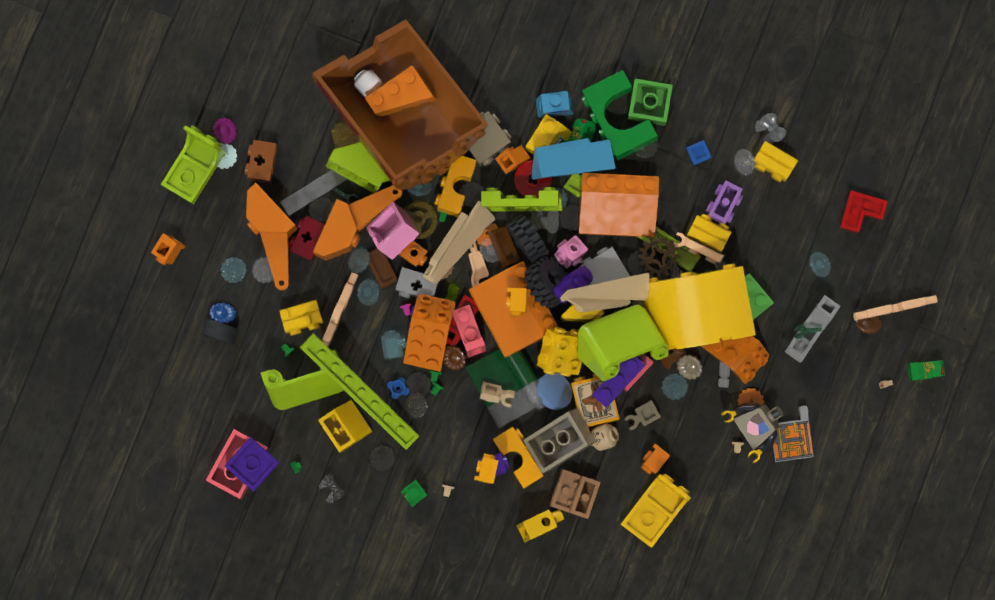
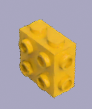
(560, 352)

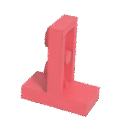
(469, 331)

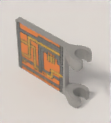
(794, 438)

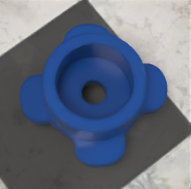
(392, 385)

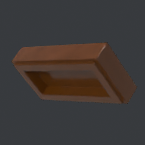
(504, 246)
(381, 268)

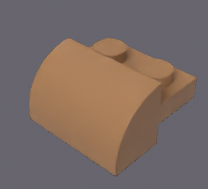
(574, 494)

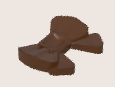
(672, 358)

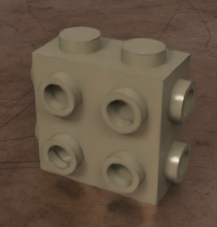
(492, 143)

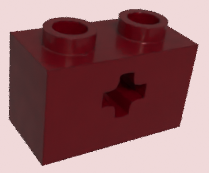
(298, 244)

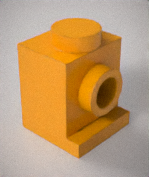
(517, 301)
(487, 469)

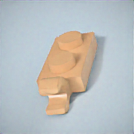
(696, 248)

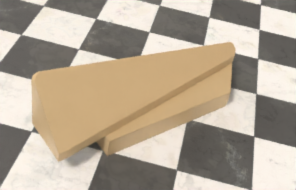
(458, 241)

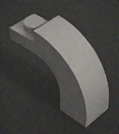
(819, 317)

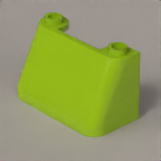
(619, 338)
(298, 390)

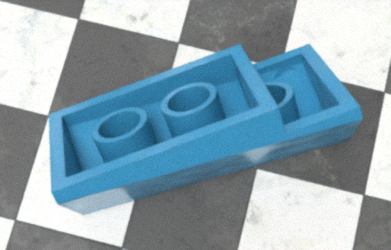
(572, 158)

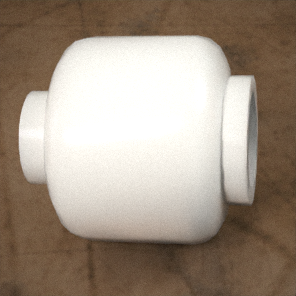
(367, 82)

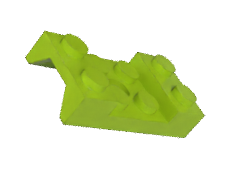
(496, 201)

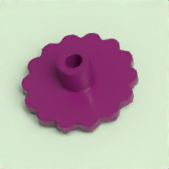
(225, 130)

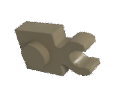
(645, 414)

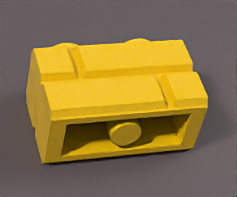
(775, 162)
(709, 233)
(301, 317)

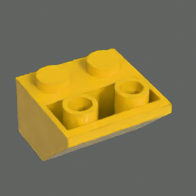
(345, 426)

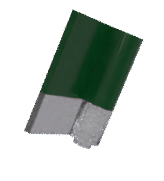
(512, 374)

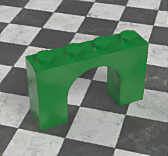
(622, 141)

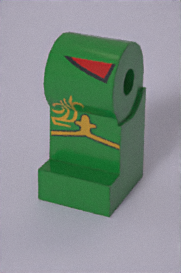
(580, 130)
(925, 370)

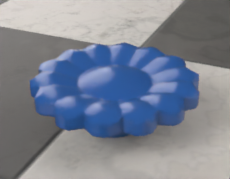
(222, 313)

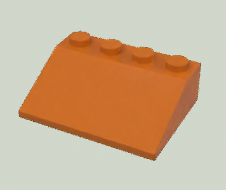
(618, 204)
(511, 332)

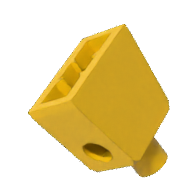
(533, 527)

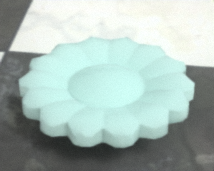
(229, 158)

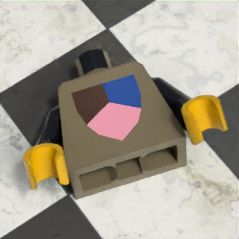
(757, 425)

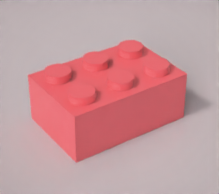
(220, 475)

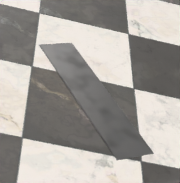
(312, 191)

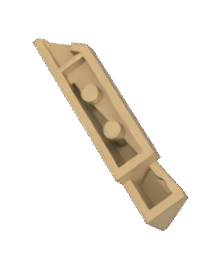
(608, 294)

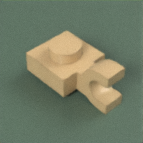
(494, 393)

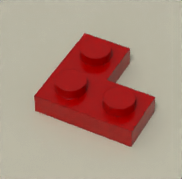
(861, 205)

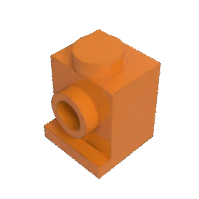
(512, 158)
(167, 249)
(418, 260)
(654, 460)

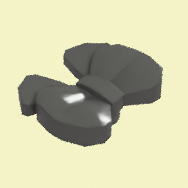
(775, 132)

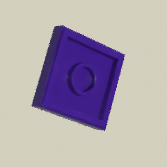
(252, 464)

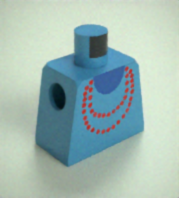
(554, 104)

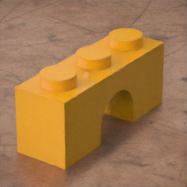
(449, 200)
(511, 442)

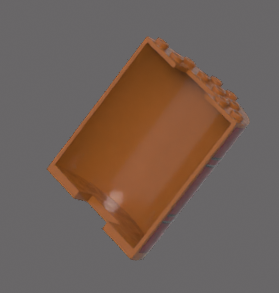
(419, 139)

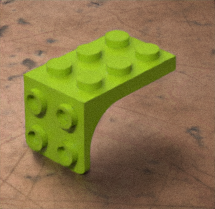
(194, 165)

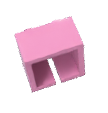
(392, 230)

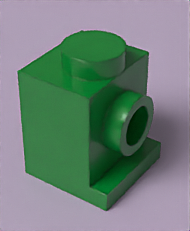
(414, 493)

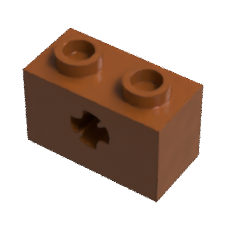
(264, 172)

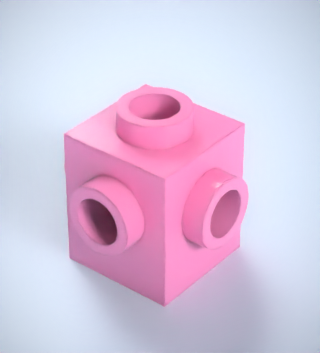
(570, 252)

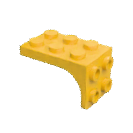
(656, 509)

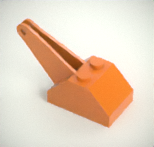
(346, 222)
(275, 231)

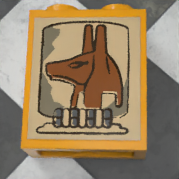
(588, 406)

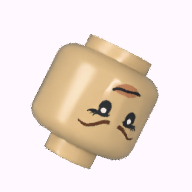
(605, 436)

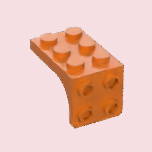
(428, 332)
(740, 355)

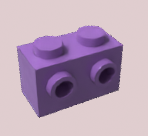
(727, 197)

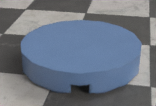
(554, 391)

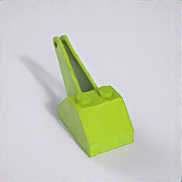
(357, 166)

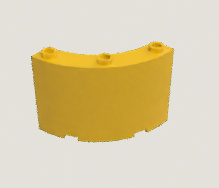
(701, 307)

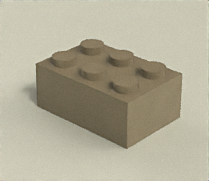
(559, 441)

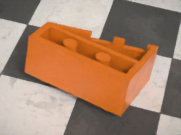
(399, 93)

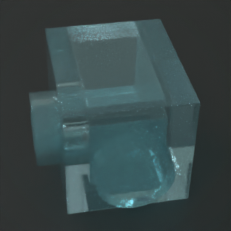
(393, 345)

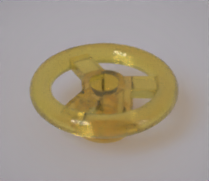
(431, 213)

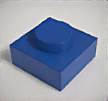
(698, 153)

